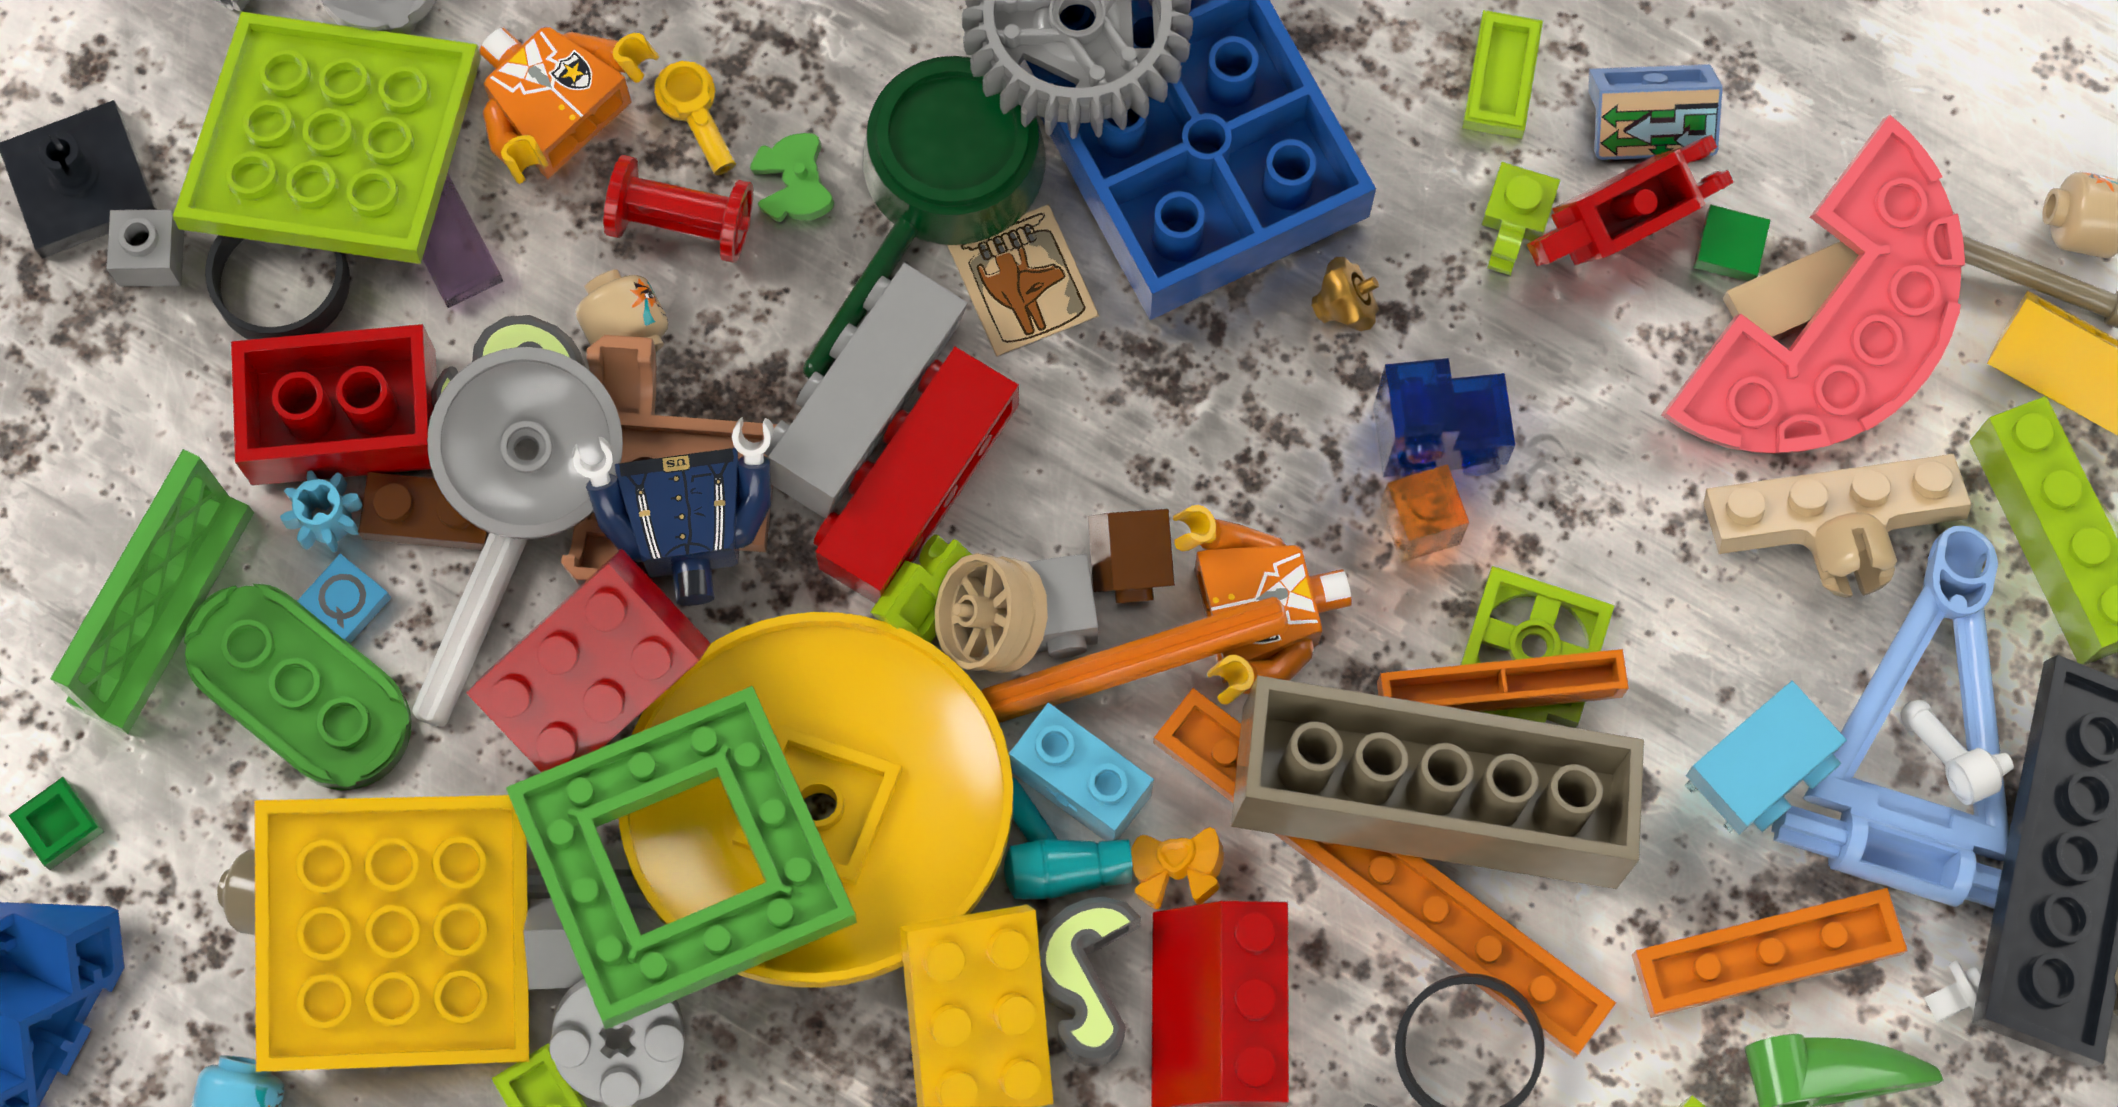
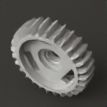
(1098, 60)

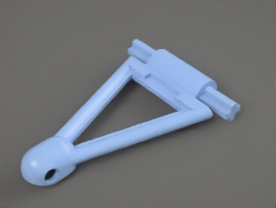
(1894, 834)

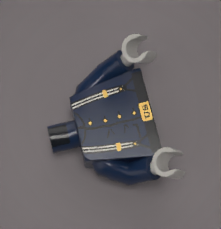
(684, 509)

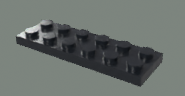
(2057, 895)

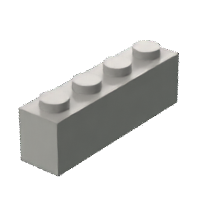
(863, 389)

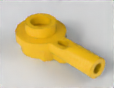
(686, 94)

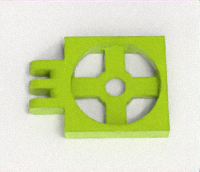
(1505, 586)

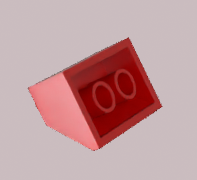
(1220, 1005)

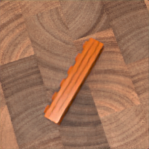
(1513, 682)

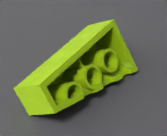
(2056, 522)

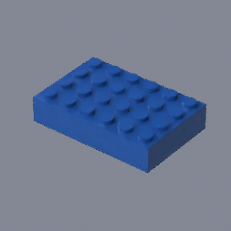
(1225, 169)

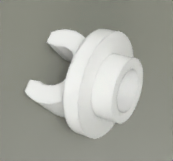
(1955, 996)

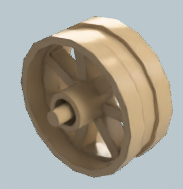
(978, 616)

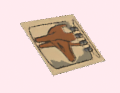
(1024, 282)

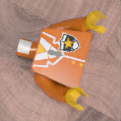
(555, 93)
(1250, 567)

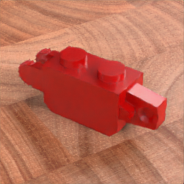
(1629, 206)

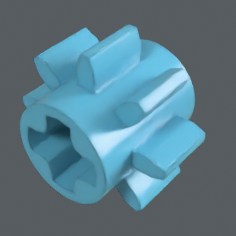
(322, 495)

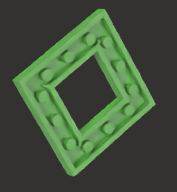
(645, 971)

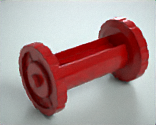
(677, 208)

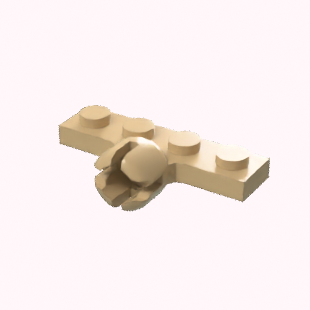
(1840, 515)

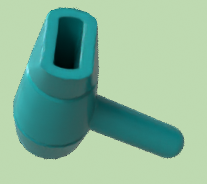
(1059, 867)

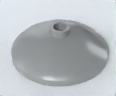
(514, 399)

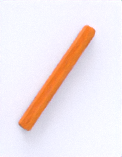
(1137, 659)

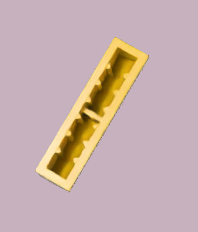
(2061, 359)

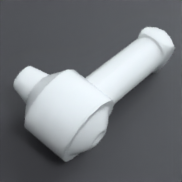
(1969, 774)

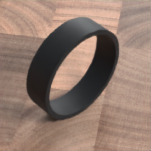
(311, 324)
(1405, 1073)

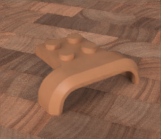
(629, 375)

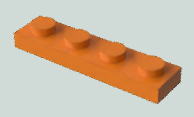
(1769, 952)

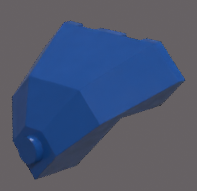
(49, 980)

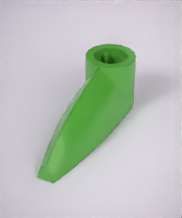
(1831, 1071)

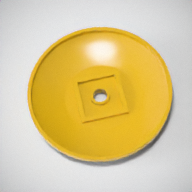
(883, 733)

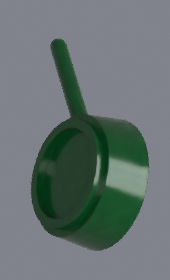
(940, 170)

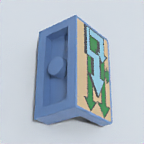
(1653, 109)

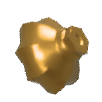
(1346, 296)

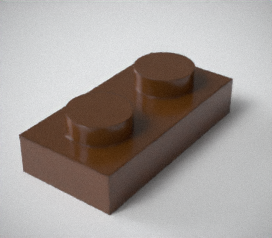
(414, 513)

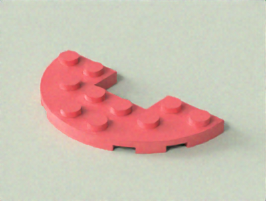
(1869, 337)

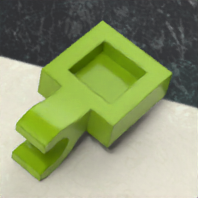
(1519, 210)
(914, 590)

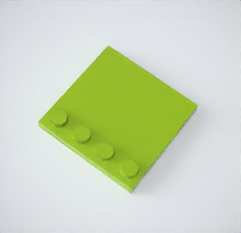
(328, 137)

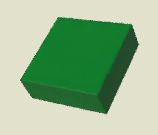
(1732, 243)
(56, 823)

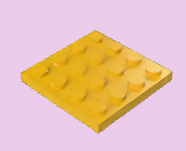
(390, 932)

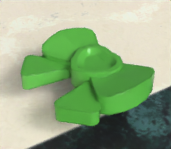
(804, 194)

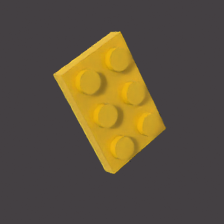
(977, 1010)

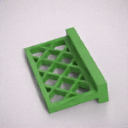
(152, 595)

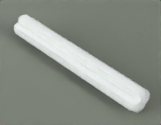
(467, 629)

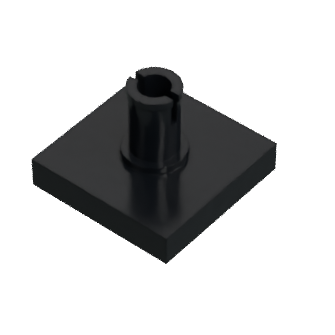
(73, 177)

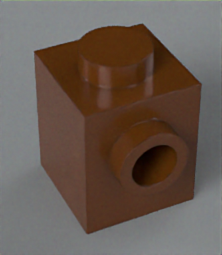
(1131, 553)

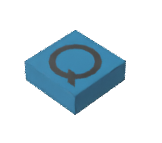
(344, 598)

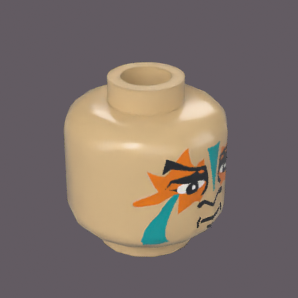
(2084, 214)
(621, 308)

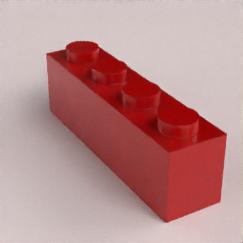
(917, 474)

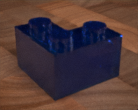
(1441, 420)

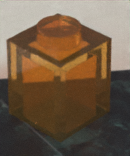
(1424, 513)

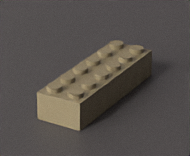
(1438, 783)

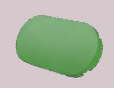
(297, 686)

